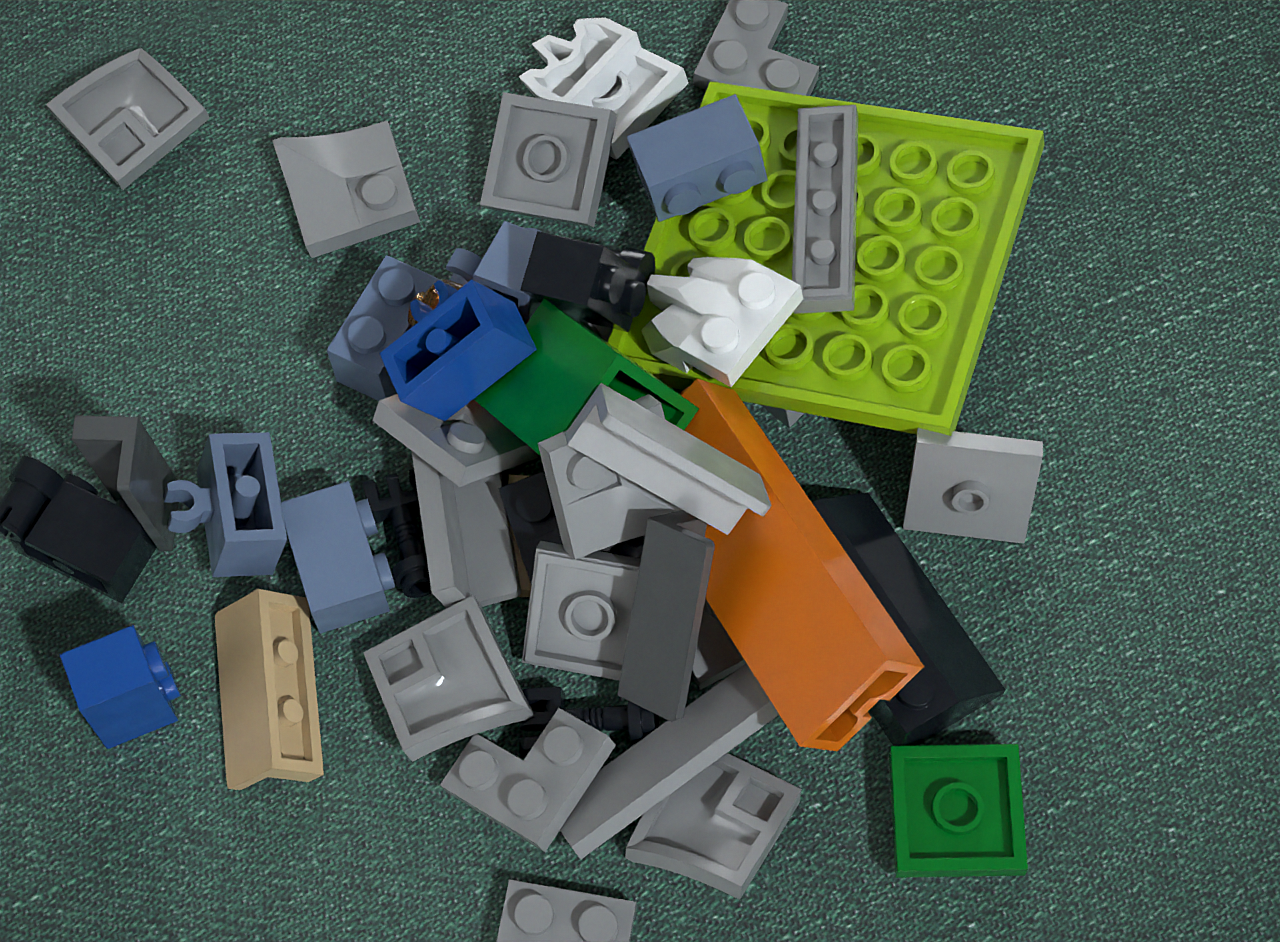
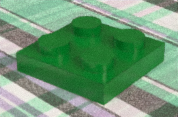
(957, 811)

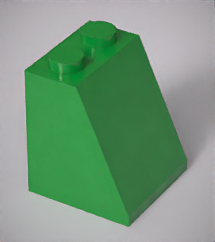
(559, 378)

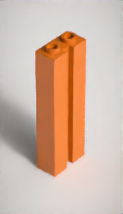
(795, 594)

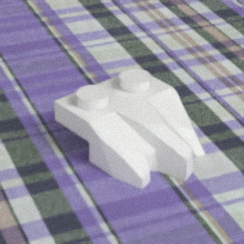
(606, 71)
(718, 315)

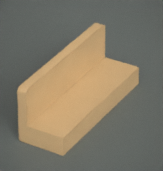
(268, 689)

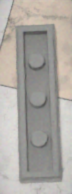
(826, 208)
(668, 759)

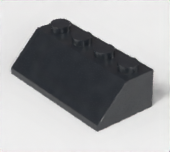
(954, 671)

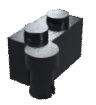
(589, 279)
(74, 529)

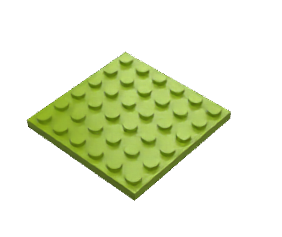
(929, 260)

